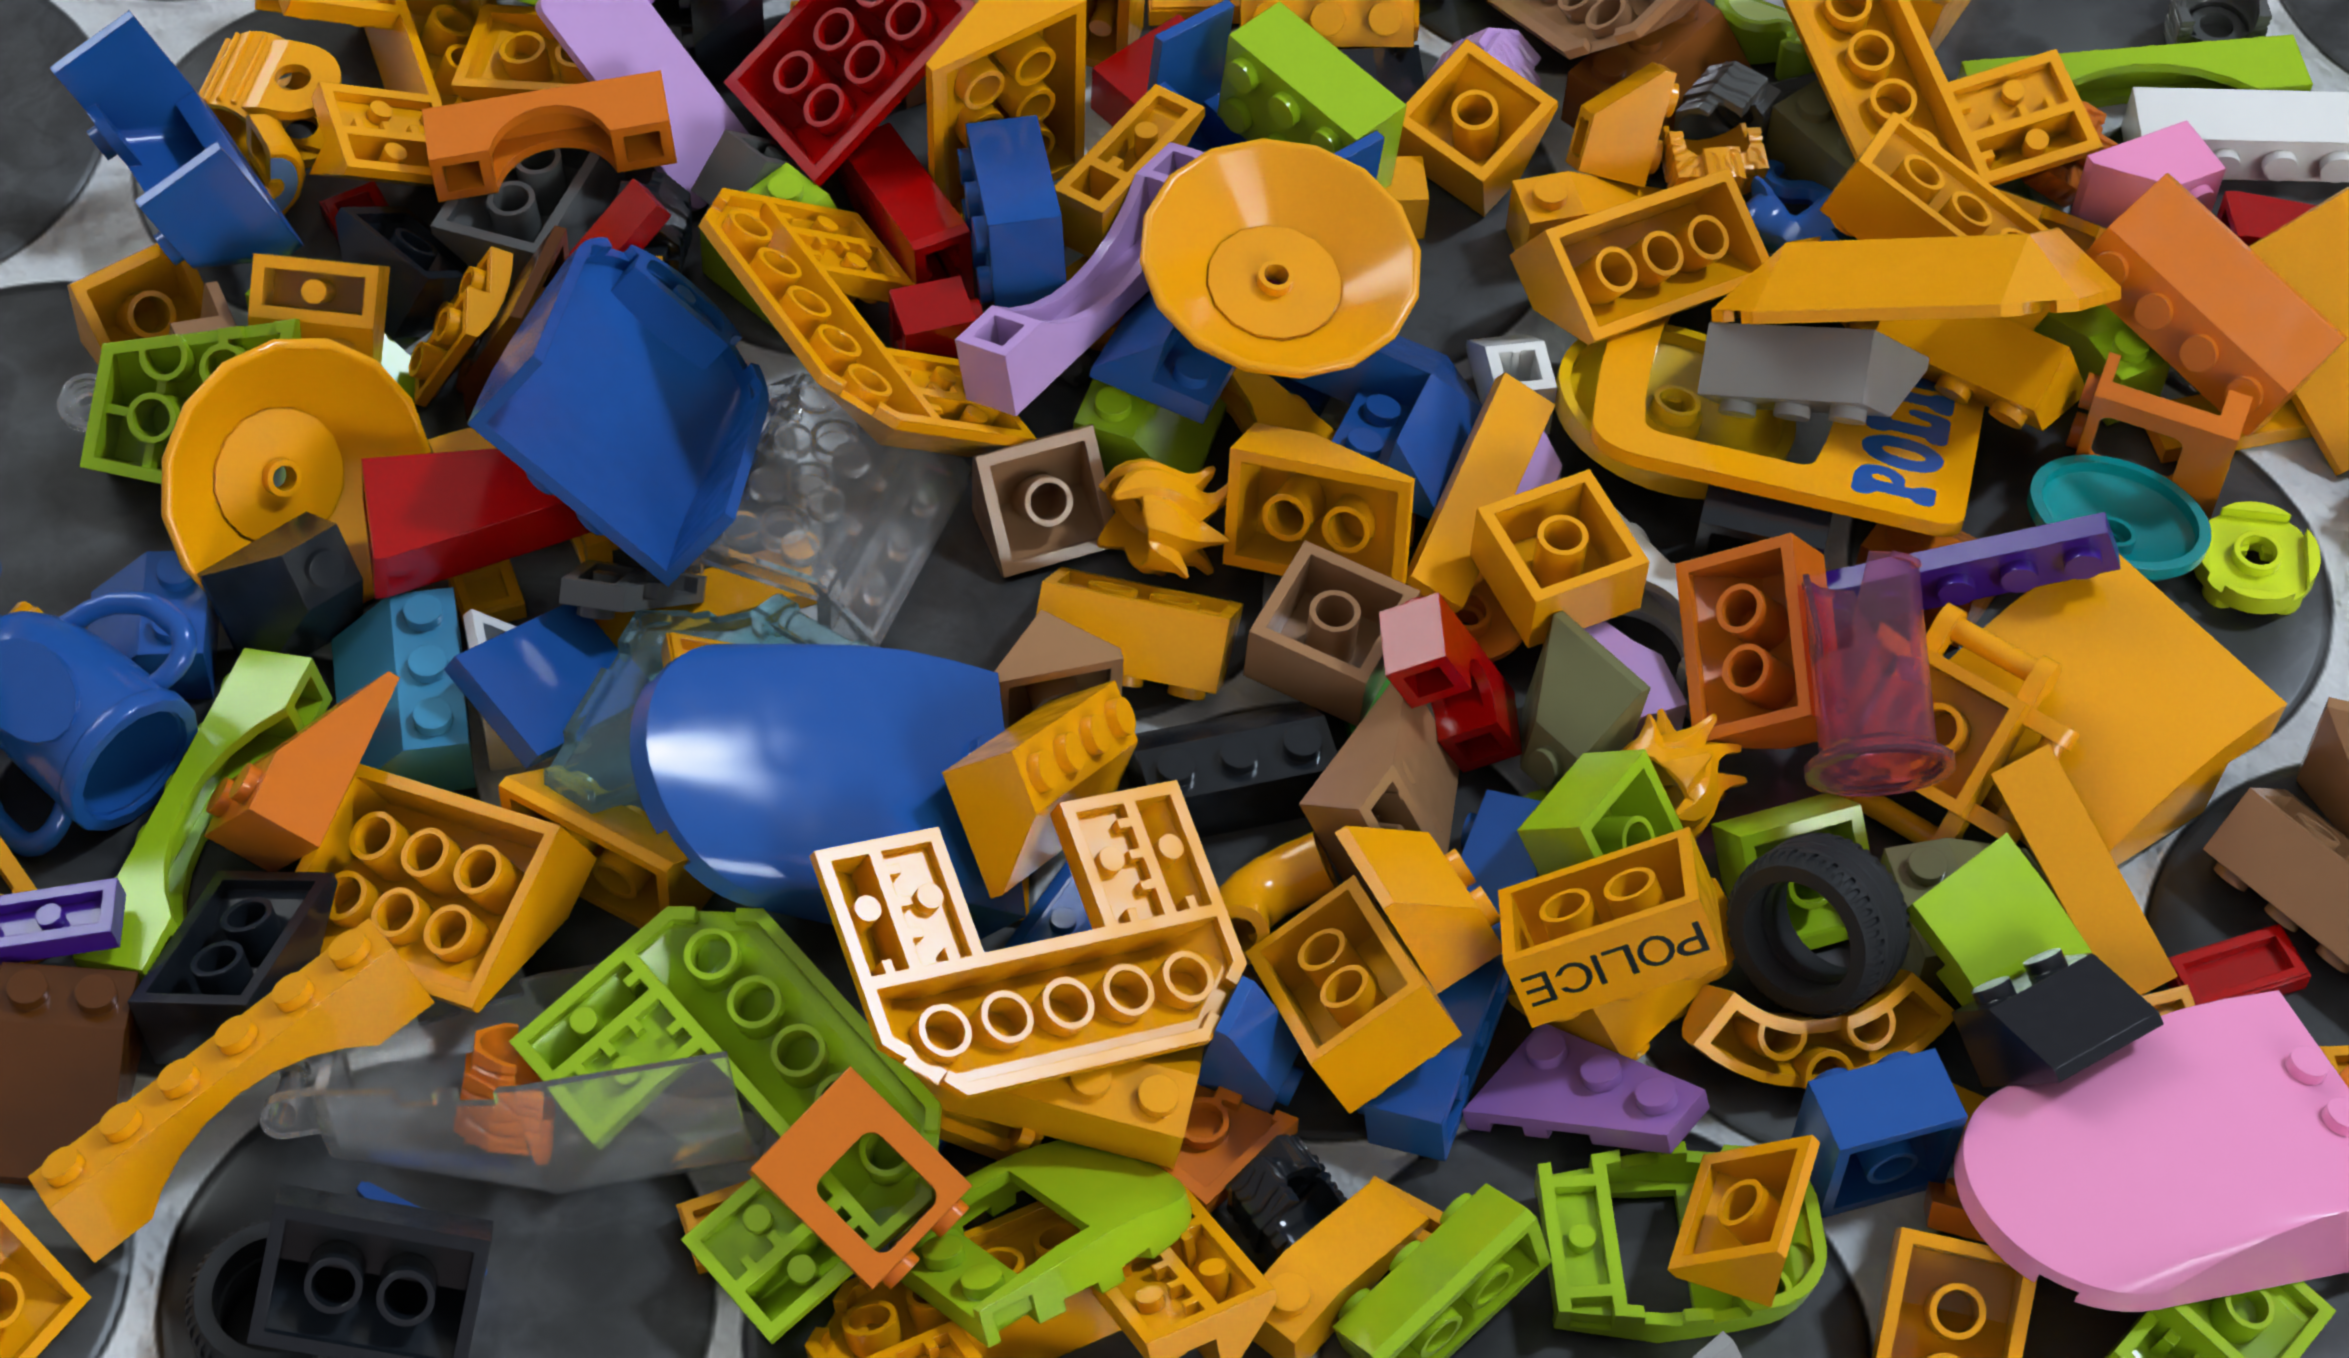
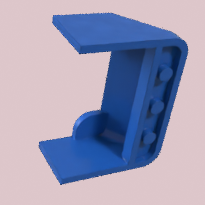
(1191, 64)
(182, 156)

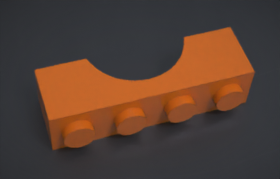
(482, 140)

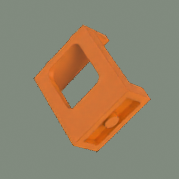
(2205, 437)
(821, 1139)

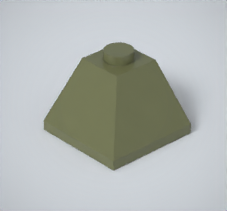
(1576, 703)

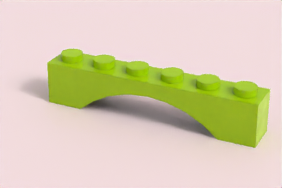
(2244, 63)
(256, 710)

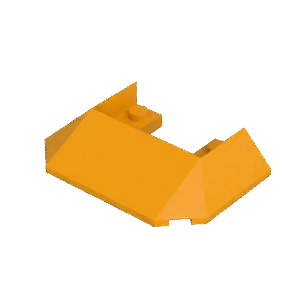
(417, 53)
(1994, 122)
(804, 274)
(1919, 280)
(1053, 1007)
(1184, 1299)

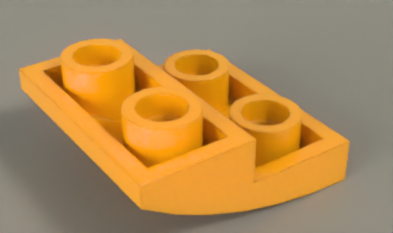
(460, 324)

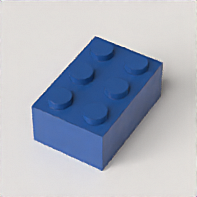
(1011, 212)

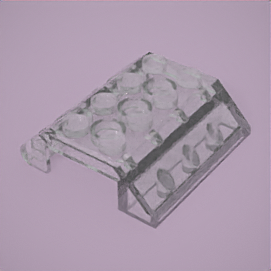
(836, 512)

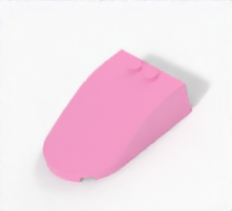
(2171, 1165)

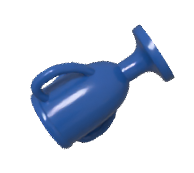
(90, 717)

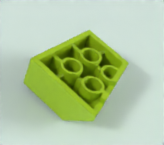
(145, 386)

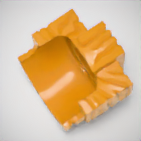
(1737, 149)

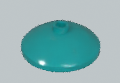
(2149, 515)

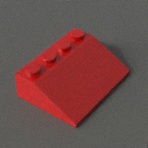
(839, 72)

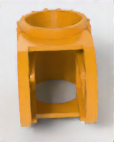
(249, 82)

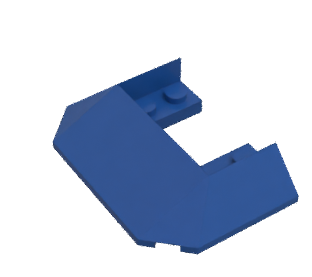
(1404, 399)

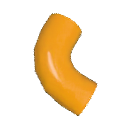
(1275, 887)

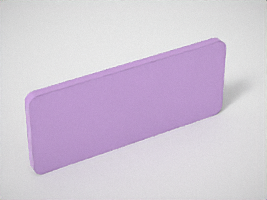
(629, 39)

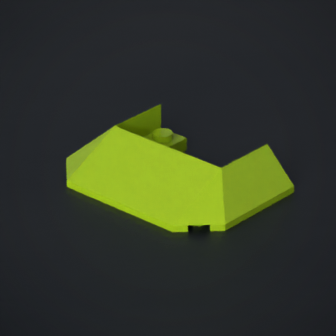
(745, 988)

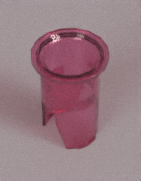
(1873, 684)

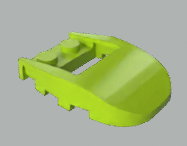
(1115, 1201)
(1587, 1262)

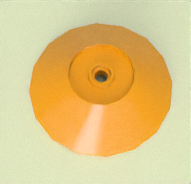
(1287, 218)
(272, 407)

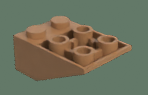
(1385, 778)

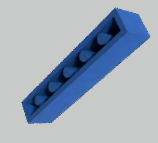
(1427, 1104)

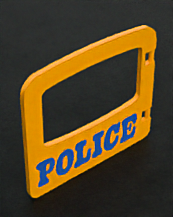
(1891, 471)

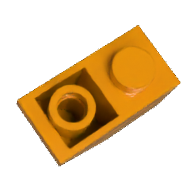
(1622, 127)

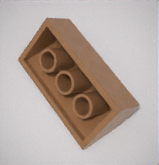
(2291, 862)

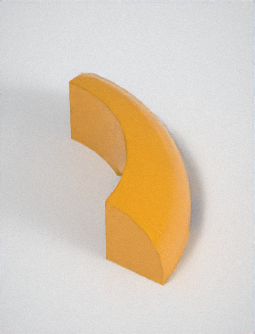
(1797, 1048)

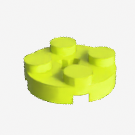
(2250, 587)

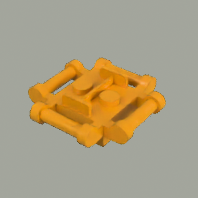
(1979, 726)

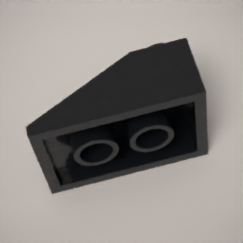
(230, 955)

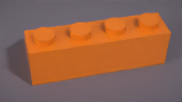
(2211, 303)

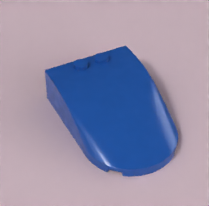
(629, 405)
(807, 750)

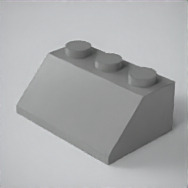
(1807, 371)

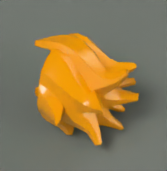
(1162, 516)
(1688, 767)

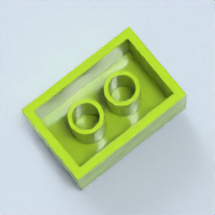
(1302, 89)

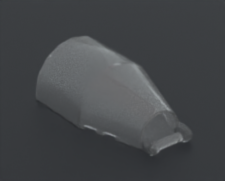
(555, 1136)

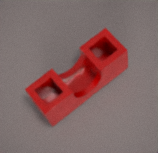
(1440, 663)

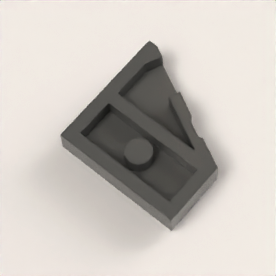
(607, 588)

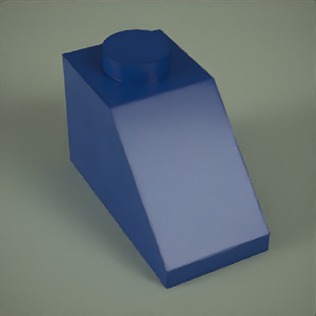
(1252, 1051)

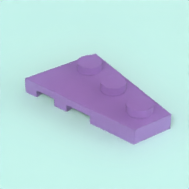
(1588, 1090)

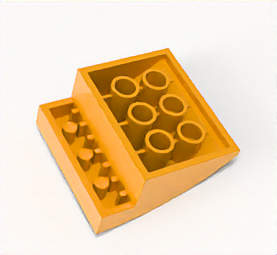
(2145, 692)

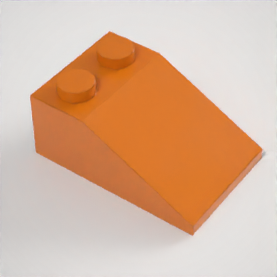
(290, 795)

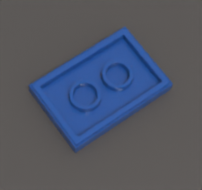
(534, 679)

